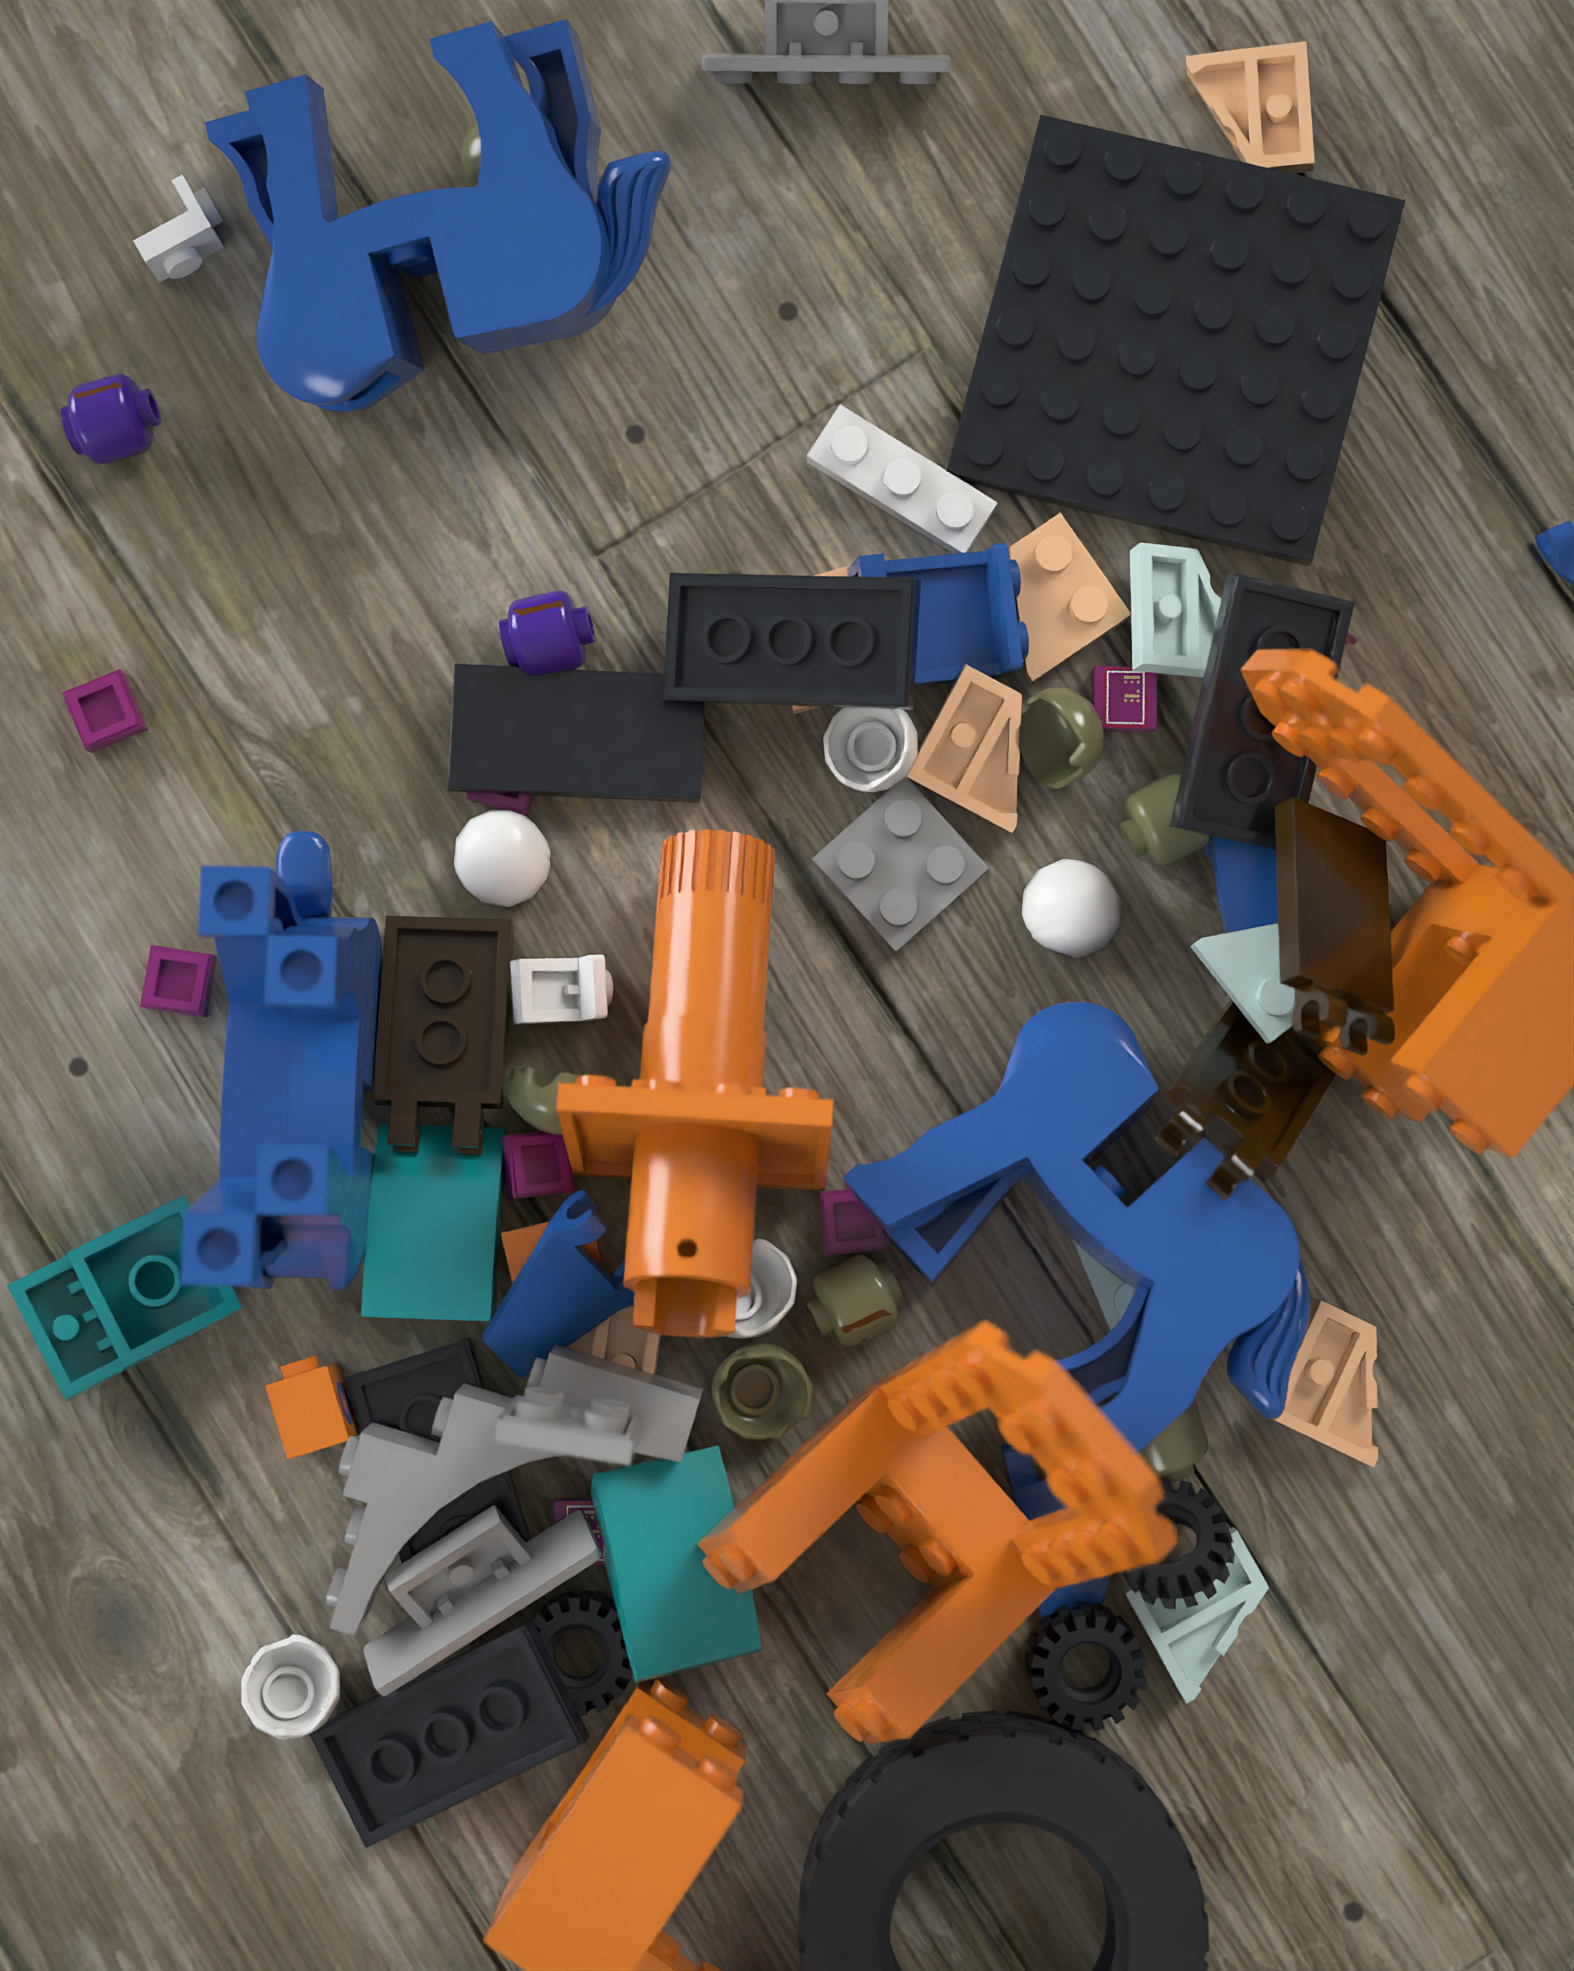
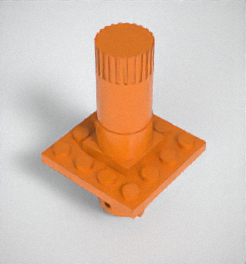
(699, 1119)

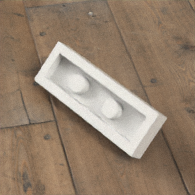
(901, 481)

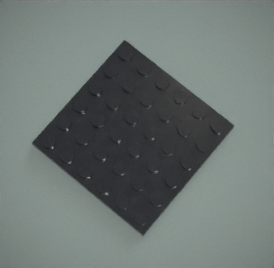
(1175, 339)

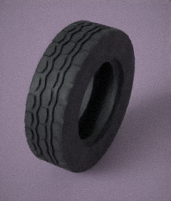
(999, 1772)

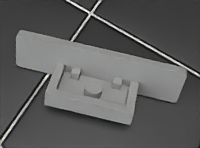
(826, 38)
(470, 1586)

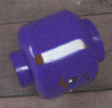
(110, 419)
(546, 633)

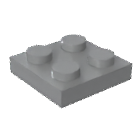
(900, 864)

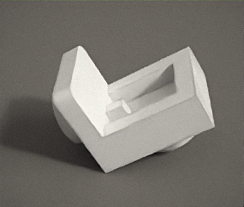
(184, 241)
(560, 990)

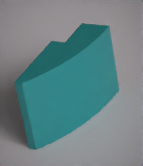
(434, 1229)
(117, 1301)
(663, 1595)

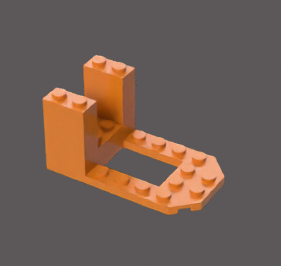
(1481, 950)
(950, 1516)
(624, 1842)

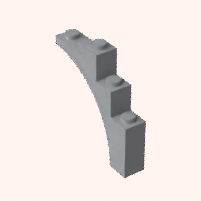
(414, 1477)

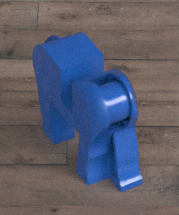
(518, 256)
(292, 1076)
(1196, 1262)

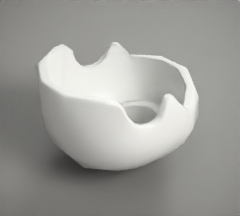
(870, 747)
(502, 857)
(1071, 908)
(770, 1292)
(290, 1687)

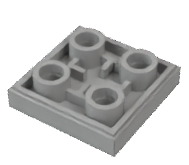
(548, 1424)

